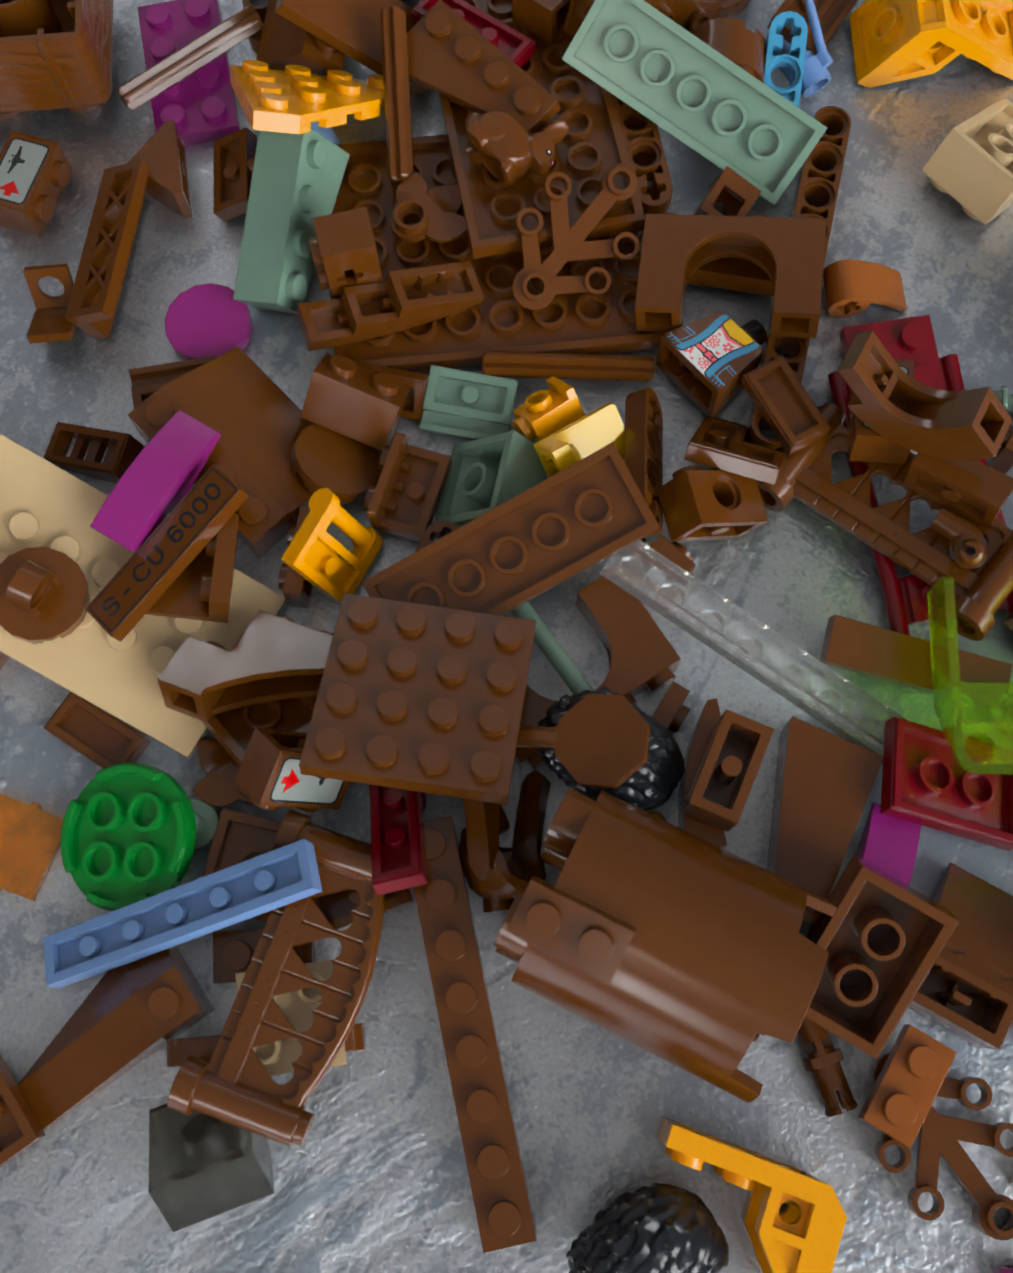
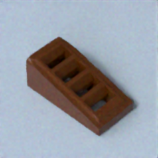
(120, 454)

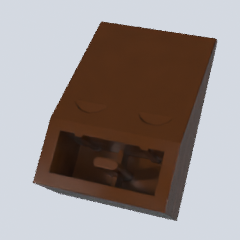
(973, 975)

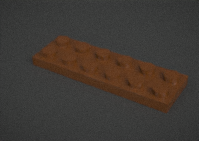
(526, 541)

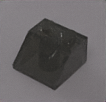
(204, 1166)

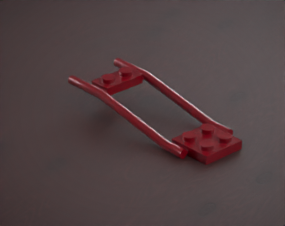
(913, 341)

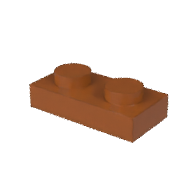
(907, 1085)

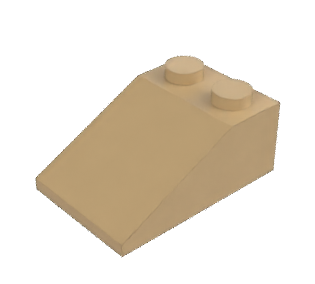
(978, 162)

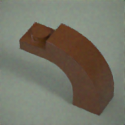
(918, 416)

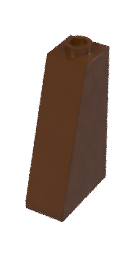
(816, 803)

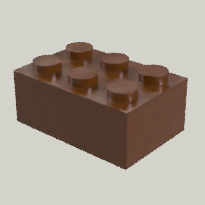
(878, 954)

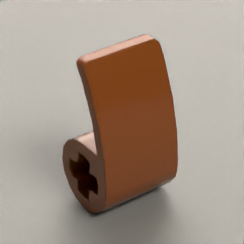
(856, 284)

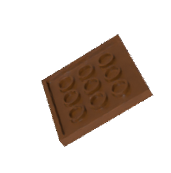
(421, 699)

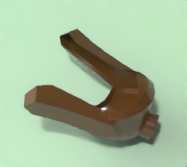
(498, 871)

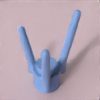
(815, 66)

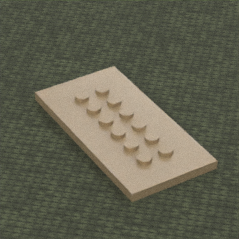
(55, 511)

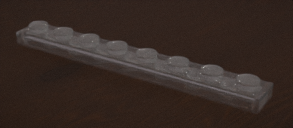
(750, 645)

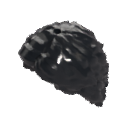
(649, 785)
(651, 1232)

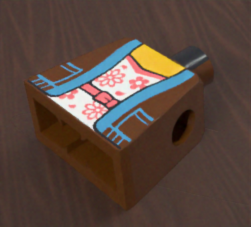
(711, 358)

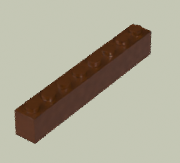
(472, 1046)

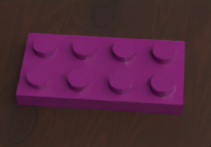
(204, 100)

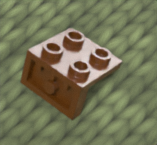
(206, 583)

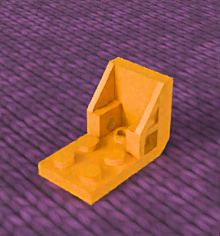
(922, 36)
(792, 1241)

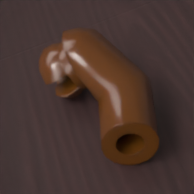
(965, 538)

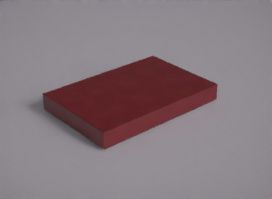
(932, 790)

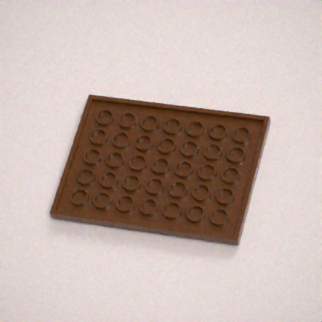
(567, 325)

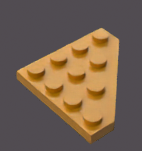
(295, 97)

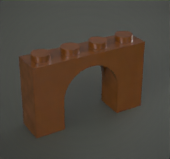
(783, 247)
(635, 651)

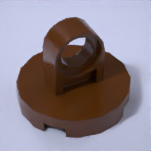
(41, 595)

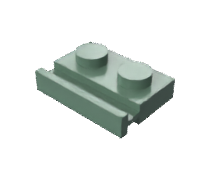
(467, 403)

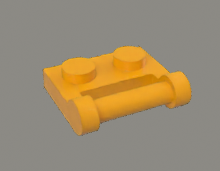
(325, 560)

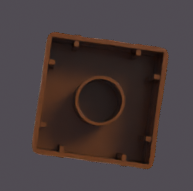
(55, 55)

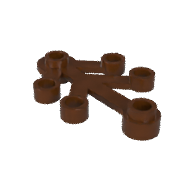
(569, 243)
(939, 1137)

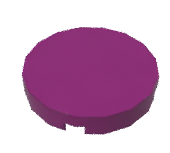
(207, 322)

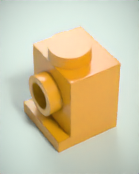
(547, 411)

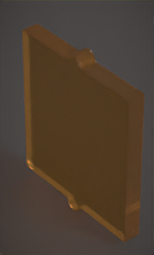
(26, 846)

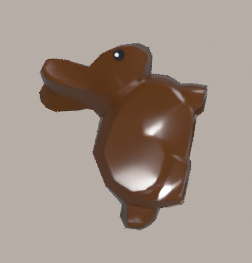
(508, 148)

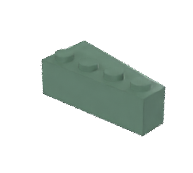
(290, 184)

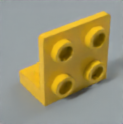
(581, 439)

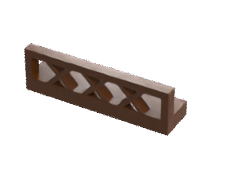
(107, 249)

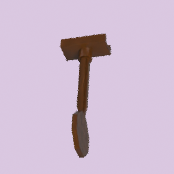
(596, 740)

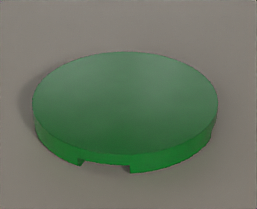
(128, 835)

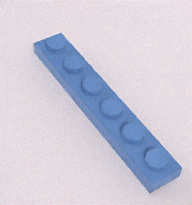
(182, 914)

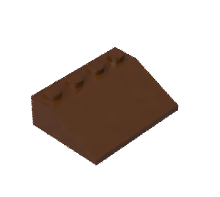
(255, 443)

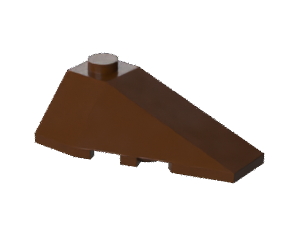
(114, 1031)

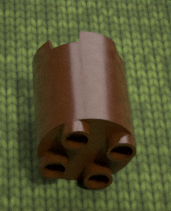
(710, 946)

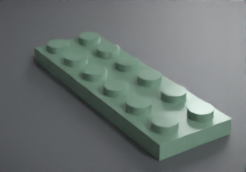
(694, 93)

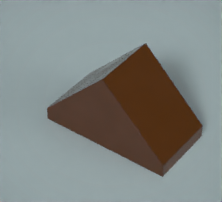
(168, 169)

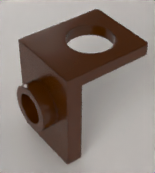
(50, 313)

